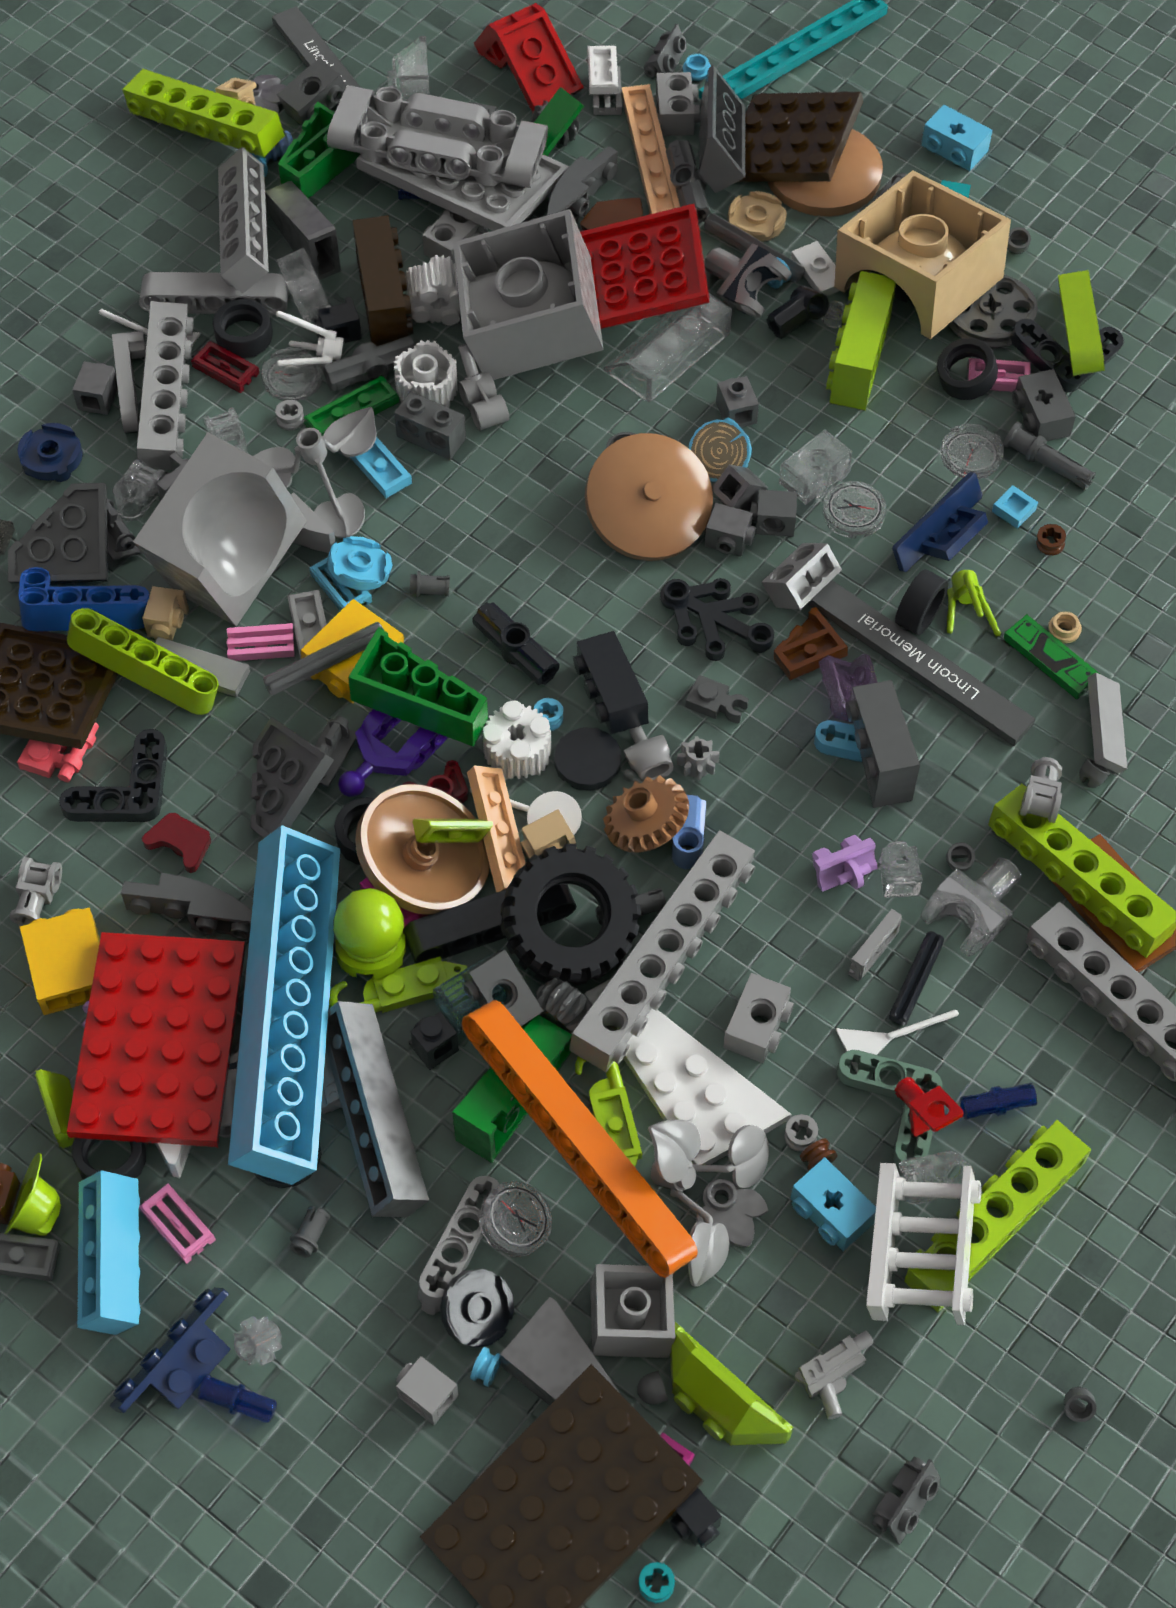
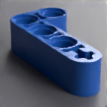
(51, 607)

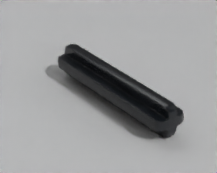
(916, 978)

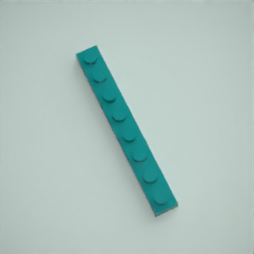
(803, 46)

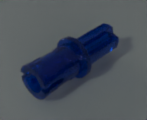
(237, 1399)

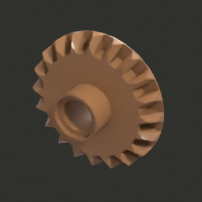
(646, 815)

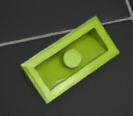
(450, 830)
(57, 1098)

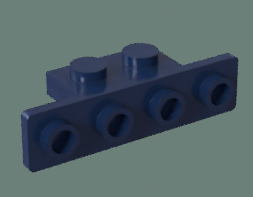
(945, 527)
(182, 1360)

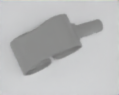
(480, 394)

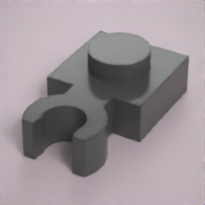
(712, 697)

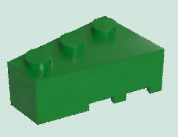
(309, 159)

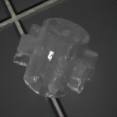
(257, 1340)

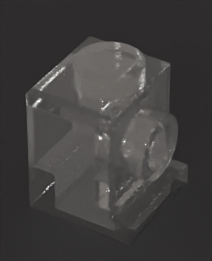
(900, 870)

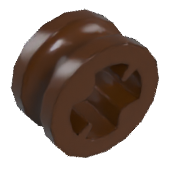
(1058, 535)
(816, 1152)

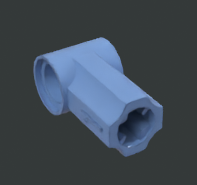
(690, 834)

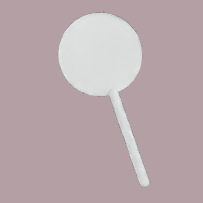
(550, 802)

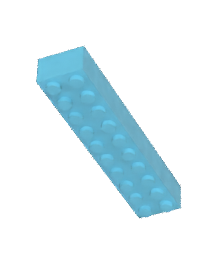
(285, 1008)

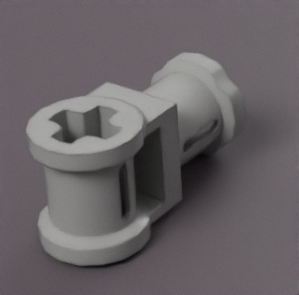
(1042, 792)
(35, 888)

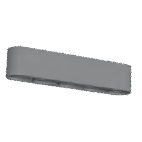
(208, 291)

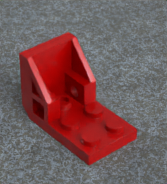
(533, 53)

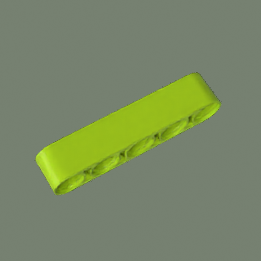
(1081, 323)
(142, 661)

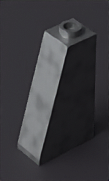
(304, 227)
(549, 1353)

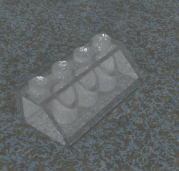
(670, 348)

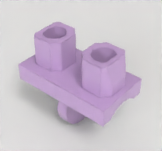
(845, 865)

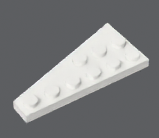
(695, 1084)

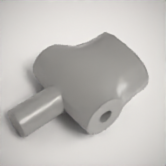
(648, 755)

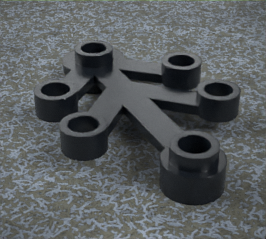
(714, 613)

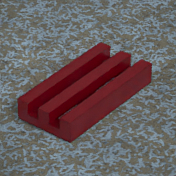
(222, 370)

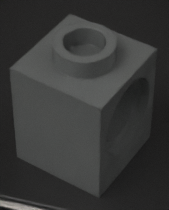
(775, 512)

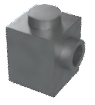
(95, 387)
(737, 401)
(738, 487)
(729, 530)

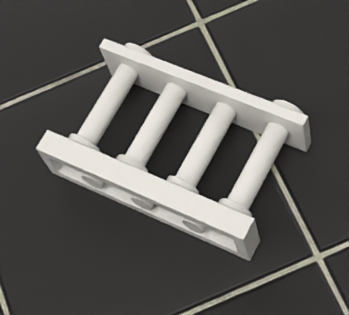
(887, 1258)

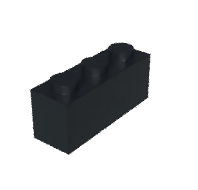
(611, 683)

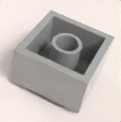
(631, 1312)

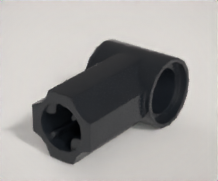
(802, 306)

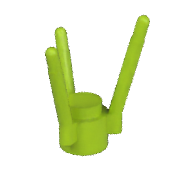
(967, 591)

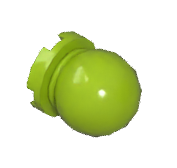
(369, 933)

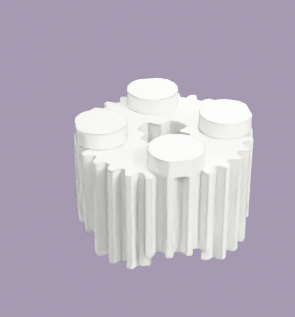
(434, 291)
(426, 372)
(517, 740)

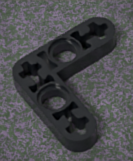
(1062, 361)
(129, 797)

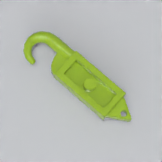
(404, 986)
(613, 1110)

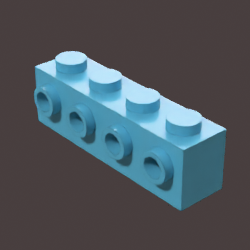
(108, 1253)

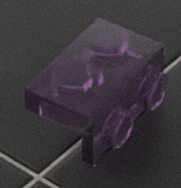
(841, 676)

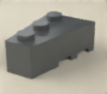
(883, 743)

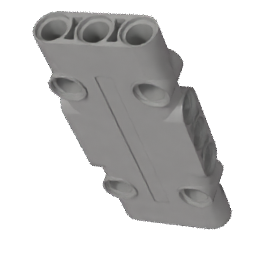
(437, 136)

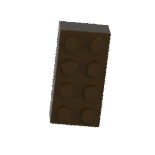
(382, 280)

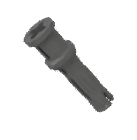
(1037, 450)

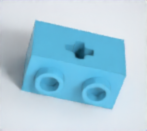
(956, 137)
(829, 1186)

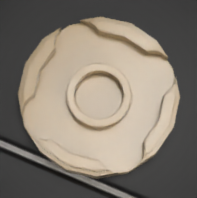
(758, 215)

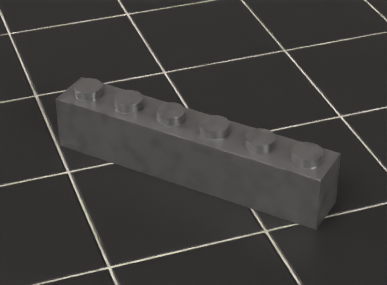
(373, 1111)

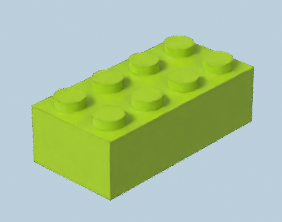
(860, 340)

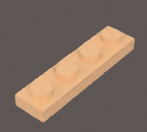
(502, 840)

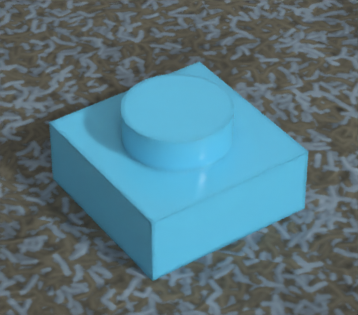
(1014, 506)

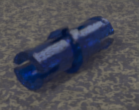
(998, 1101)

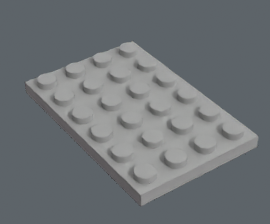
(485, 205)

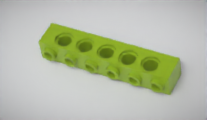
(203, 112)
(1086, 874)
(1054, 1144)

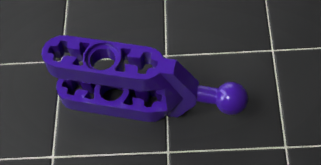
(381, 758)

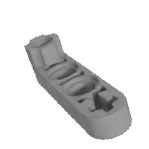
(125, 348)
(453, 1238)

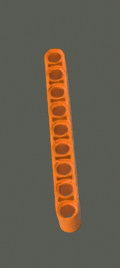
(580, 1139)

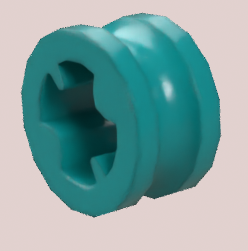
(647, 1574)

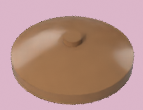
(850, 188)
(648, 497)
(417, 874)

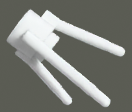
(329, 347)

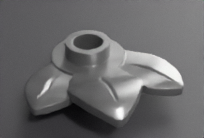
(266, 92)
(736, 1212)

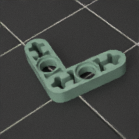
(903, 1070)

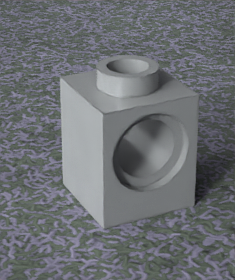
(426, 1389)

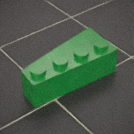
(415, 691)
(490, 1110)

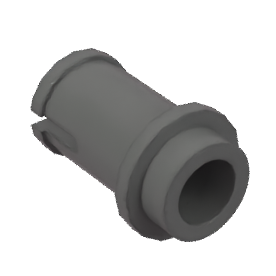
(429, 584)
(309, 1232)

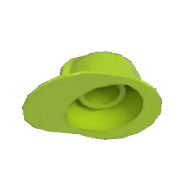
(36, 1204)

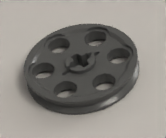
(1004, 313)

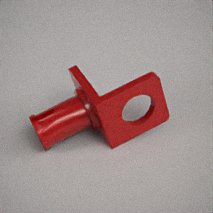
(927, 1108)

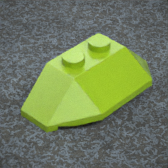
(721, 1398)

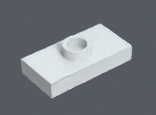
(602, 70)
(818, 267)

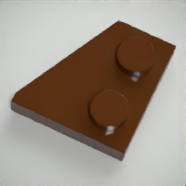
(808, 646)

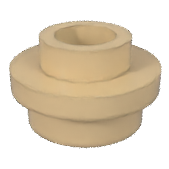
(1068, 621)

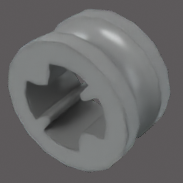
(287, 421)
(796, 1122)

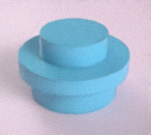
(697, 65)

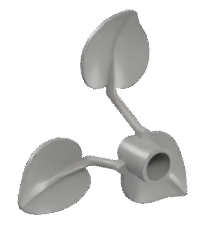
(353, 437)
(674, 1148)

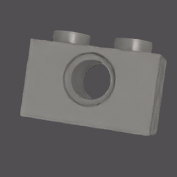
(764, 999)

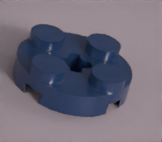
(54, 466)

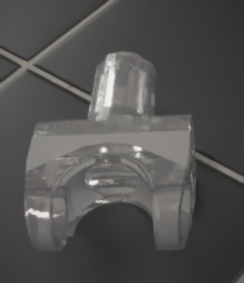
(975, 902)

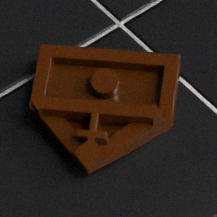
(611, 212)

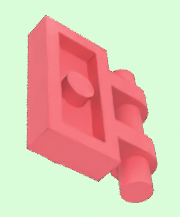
(45, 757)

